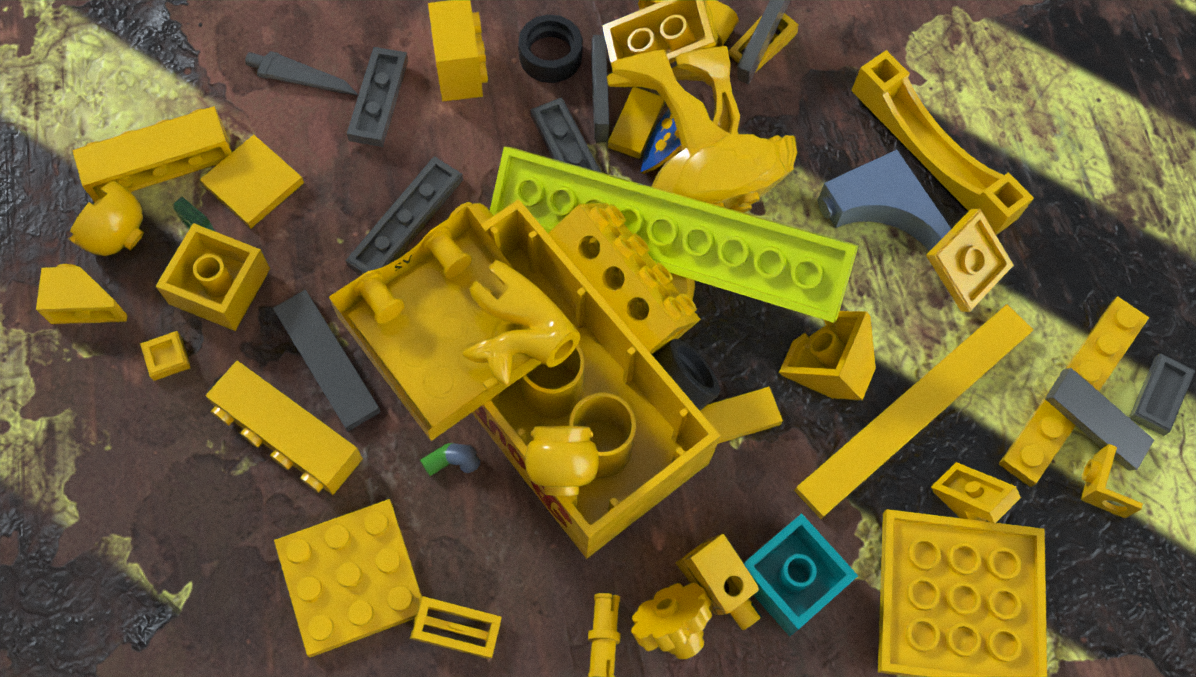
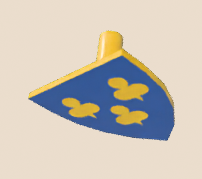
(662, 144)

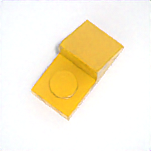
(975, 494)

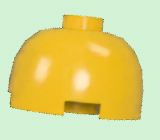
(109, 222)

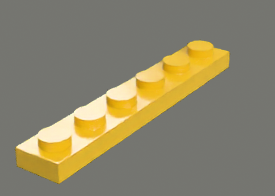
(1094, 362)

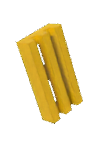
(433, 604)

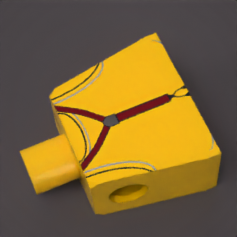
(710, 567)

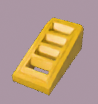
(788, 30)

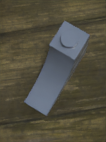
(884, 194)

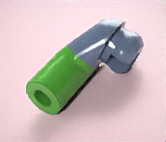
(451, 454)

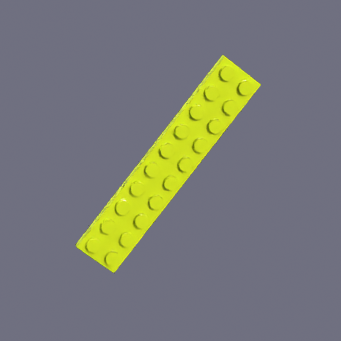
(690, 235)

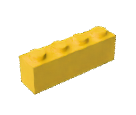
(154, 153)
(284, 428)

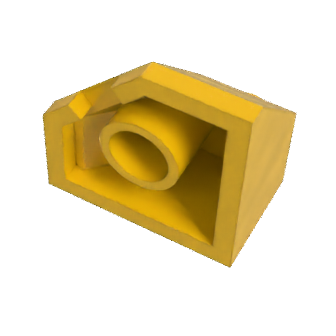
(835, 358)

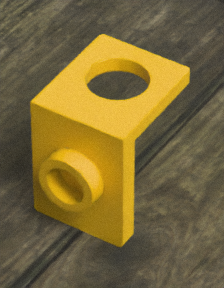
(1096, 477)

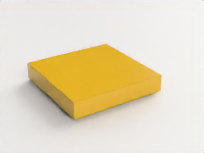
(252, 181)
(970, 260)

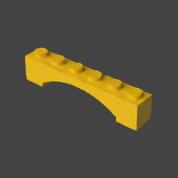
(891, 97)

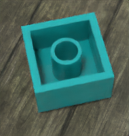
(798, 574)

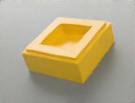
(165, 355)

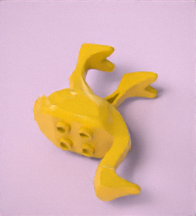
(713, 159)

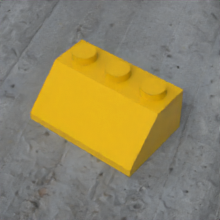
(667, 25)

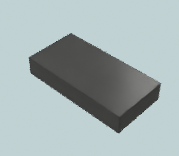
(1162, 394)

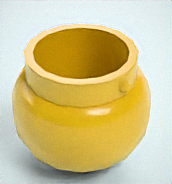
(561, 459)

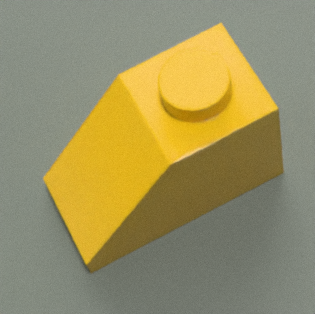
(72, 296)

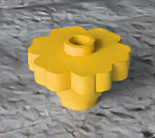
(673, 620)

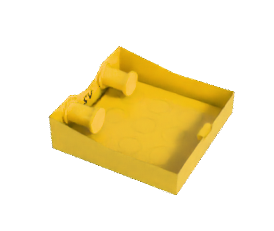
(421, 317)

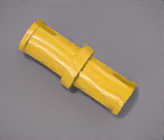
(604, 635)

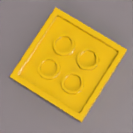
(349, 577)

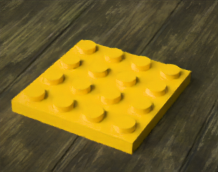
(961, 598)

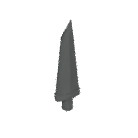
(288, 70)

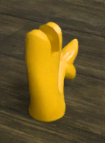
(549, 335)

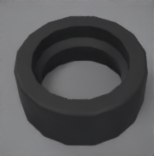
(556, 27)
(689, 372)

